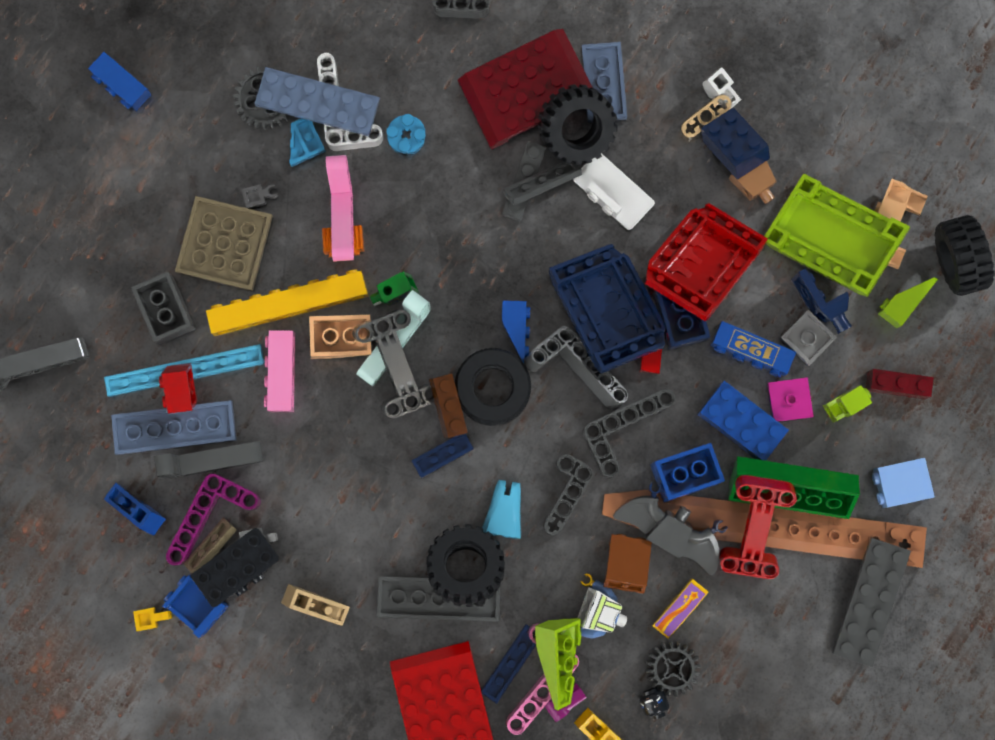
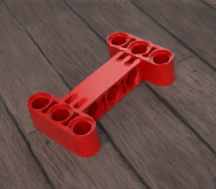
(757, 527)

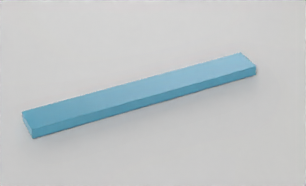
(201, 367)

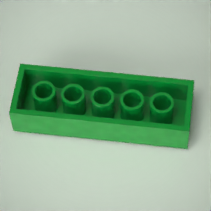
(816, 489)

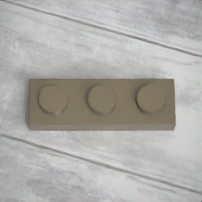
(210, 545)

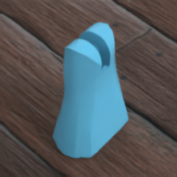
(504, 512)

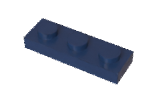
(442, 455)

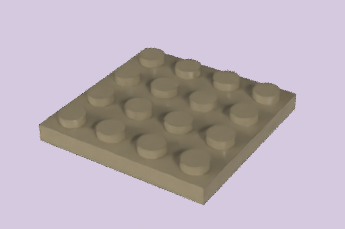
(224, 243)

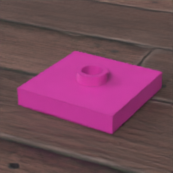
(790, 399)

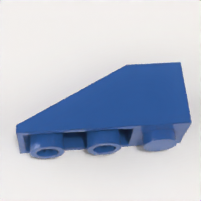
(514, 322)

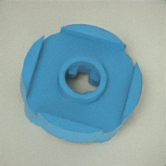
(406, 123)

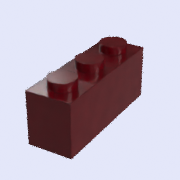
(899, 384)

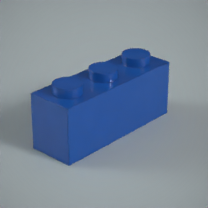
(119, 82)

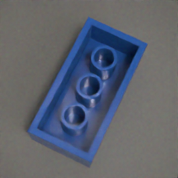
(742, 422)

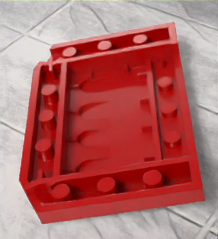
(703, 260)

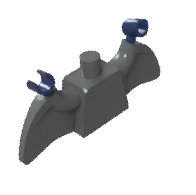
(672, 530)

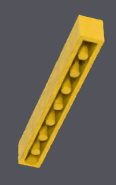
(287, 303)

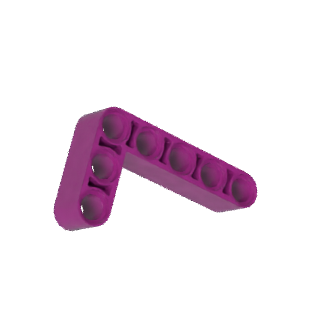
(205, 512)

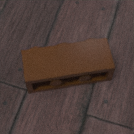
(448, 405)

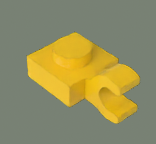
(148, 618)

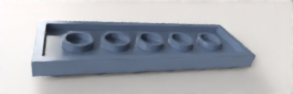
(317, 101)
(159, 430)

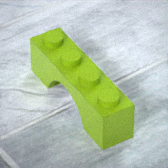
(848, 403)

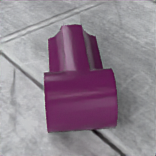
(577, 697)

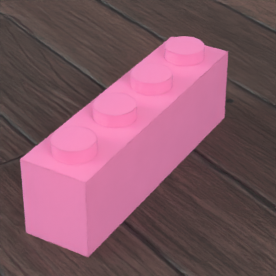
(280, 371)

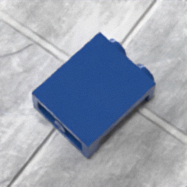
(192, 607)

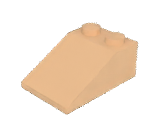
(333, 336)

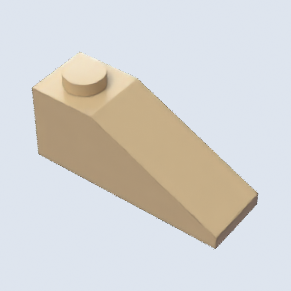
(314, 605)

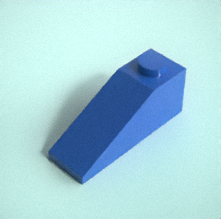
(134, 509)

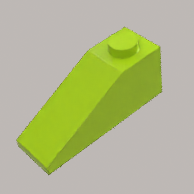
(899, 307)

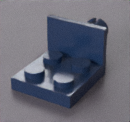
(815, 301)

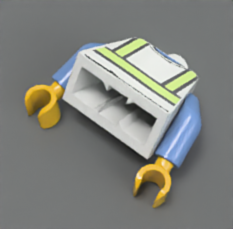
(599, 610)

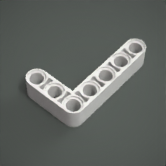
(344, 143)

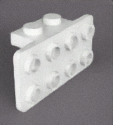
(614, 192)

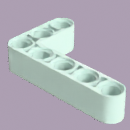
(418, 309)

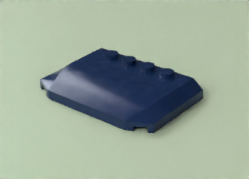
(609, 307)

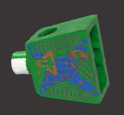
(400, 285)

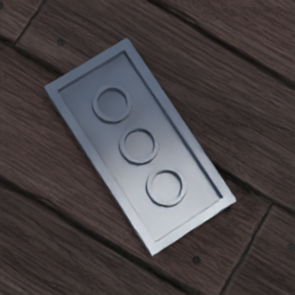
(605, 72)

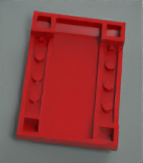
(441, 695)

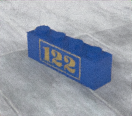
(753, 349)

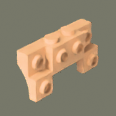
(895, 202)

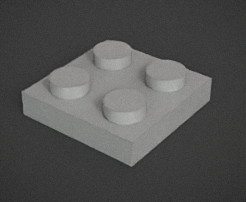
(808, 338)

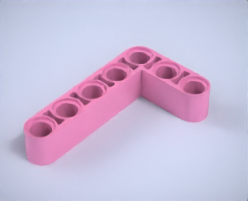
(341, 208)
(530, 697)

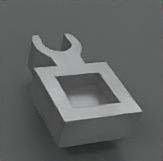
(255, 195)

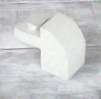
(719, 84)

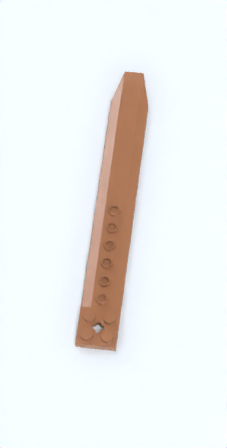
(788, 528)

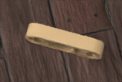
(691, 121)

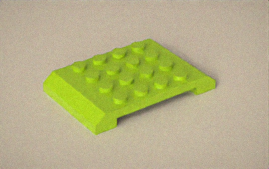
(835, 236)

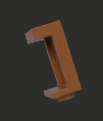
(628, 563)

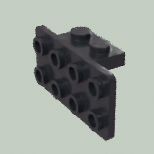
(235, 568)

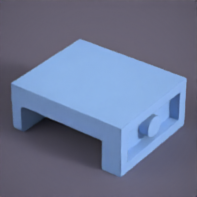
(902, 483)

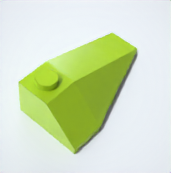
(556, 649)

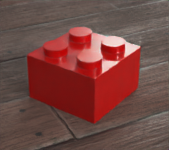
(178, 388)

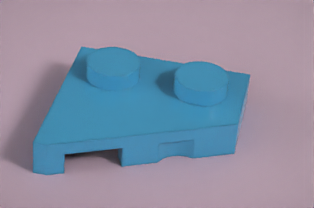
(304, 142)

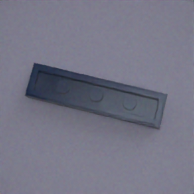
(509, 665)

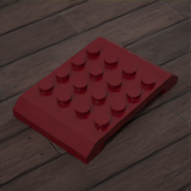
(513, 87)

